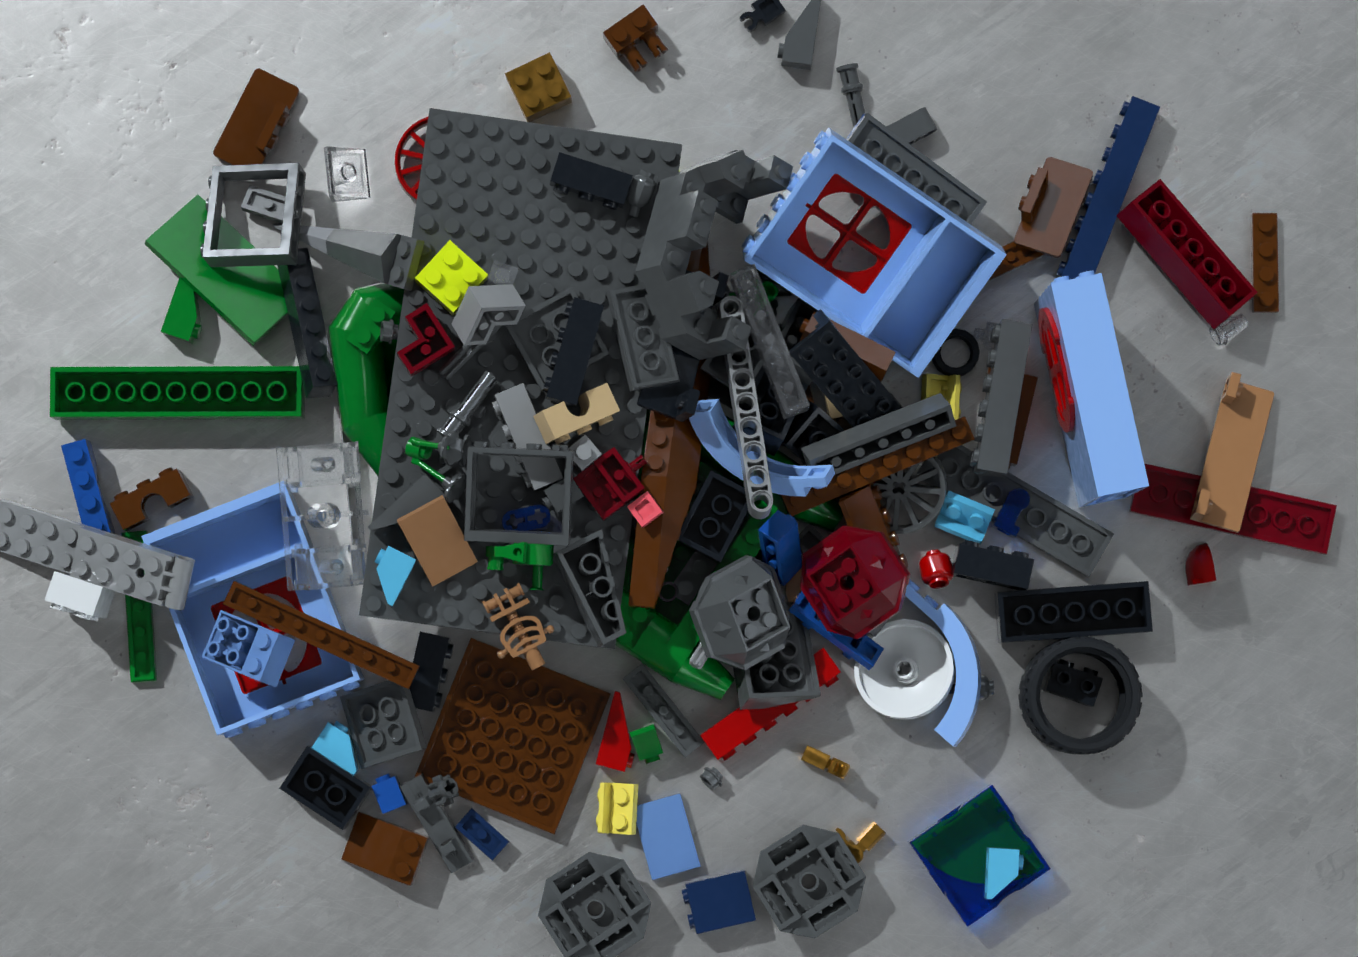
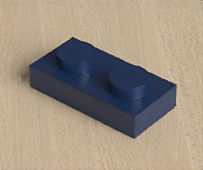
(482, 834)

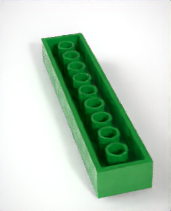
(176, 393)

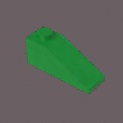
(183, 314)

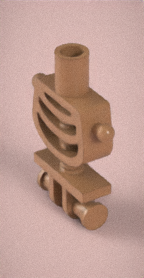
(529, 649)

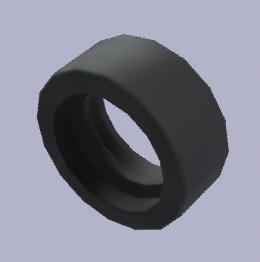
(973, 359)

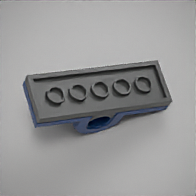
(915, 167)

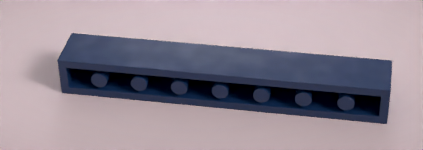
(1110, 187)

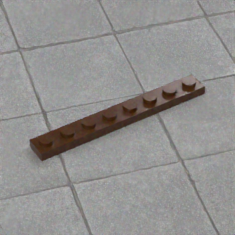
(881, 467)
(321, 635)

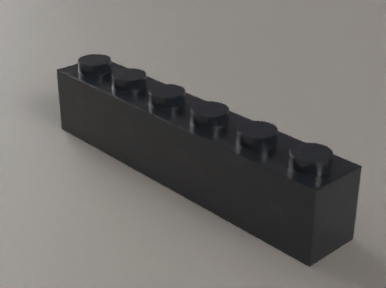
(308, 327)

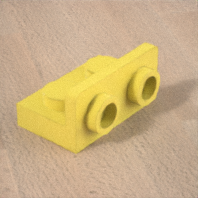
(617, 808)

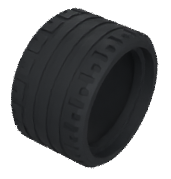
(1128, 686)

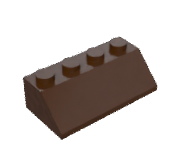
(864, 510)

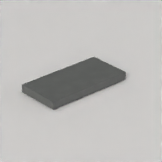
(645, 355)

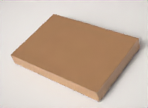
(437, 540)

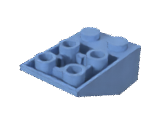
(248, 648)

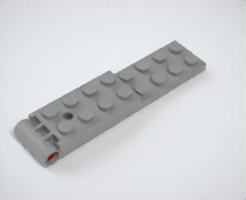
(95, 555)

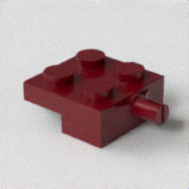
(610, 482)

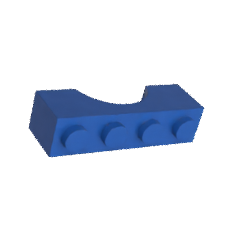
(85, 485)

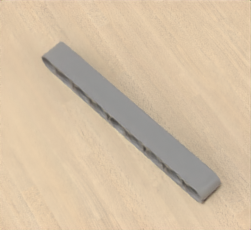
(748, 418)

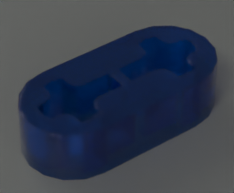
(524, 513)

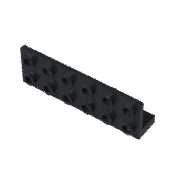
(842, 374)
(680, 399)

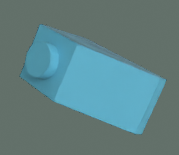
(393, 572)
(337, 746)
(1001, 869)

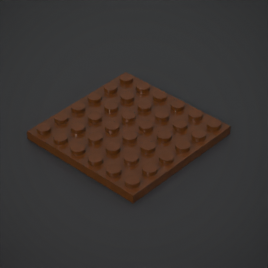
(513, 735)

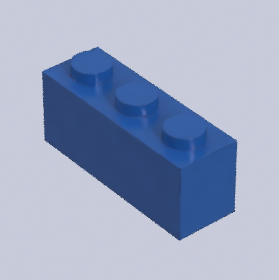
(781, 545)

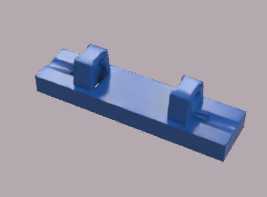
(862, 650)

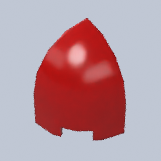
(1200, 565)

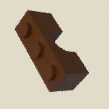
(131, 506)

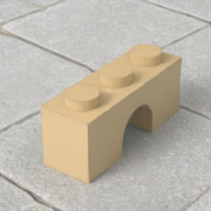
(557, 422)

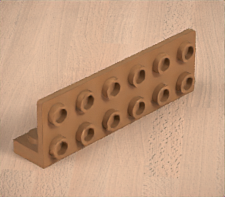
(1232, 454)

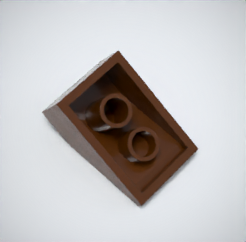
(385, 848)

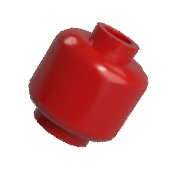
(936, 569)

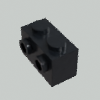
(1073, 683)

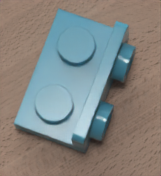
(964, 517)

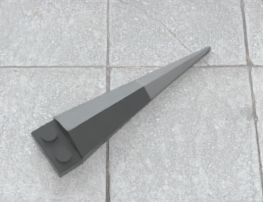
(381, 255)

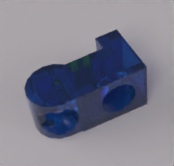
(1013, 505)

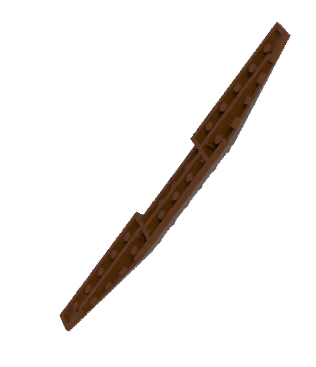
(671, 479)

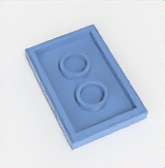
(666, 837)

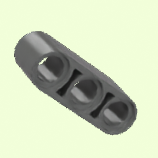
(914, 126)

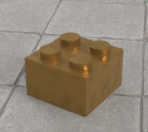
(538, 87)

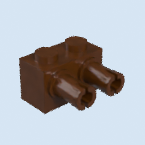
(631, 31)

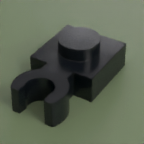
(763, 11)

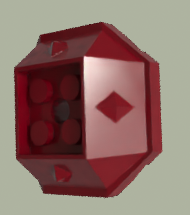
(877, 576)

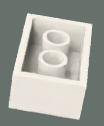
(79, 596)

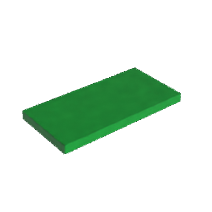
(243, 295)

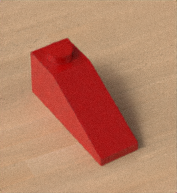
(616, 744)

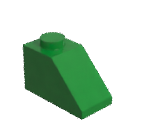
(647, 744)

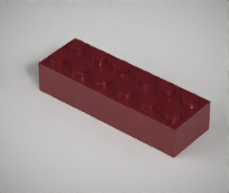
(1187, 254)

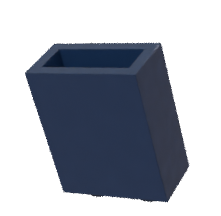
(719, 902)

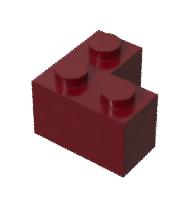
(431, 341)

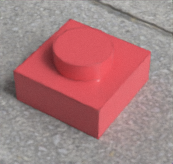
(645, 509)

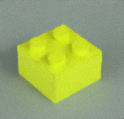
(449, 276)

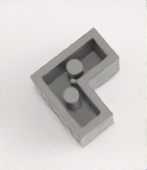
(484, 309)

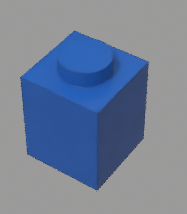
(389, 793)

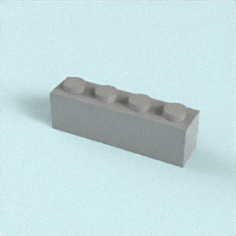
(522, 429)

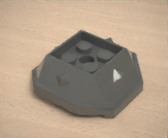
(723, 608)
(589, 880)
(812, 909)

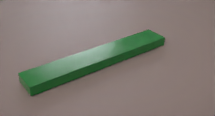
(140, 631)

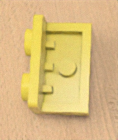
(948, 386)

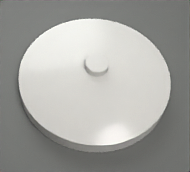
(910, 673)

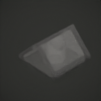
(346, 173)

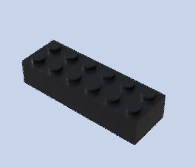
(1073, 612)

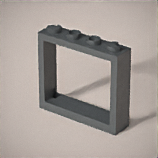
(292, 216)
(515, 536)

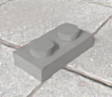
(264, 204)

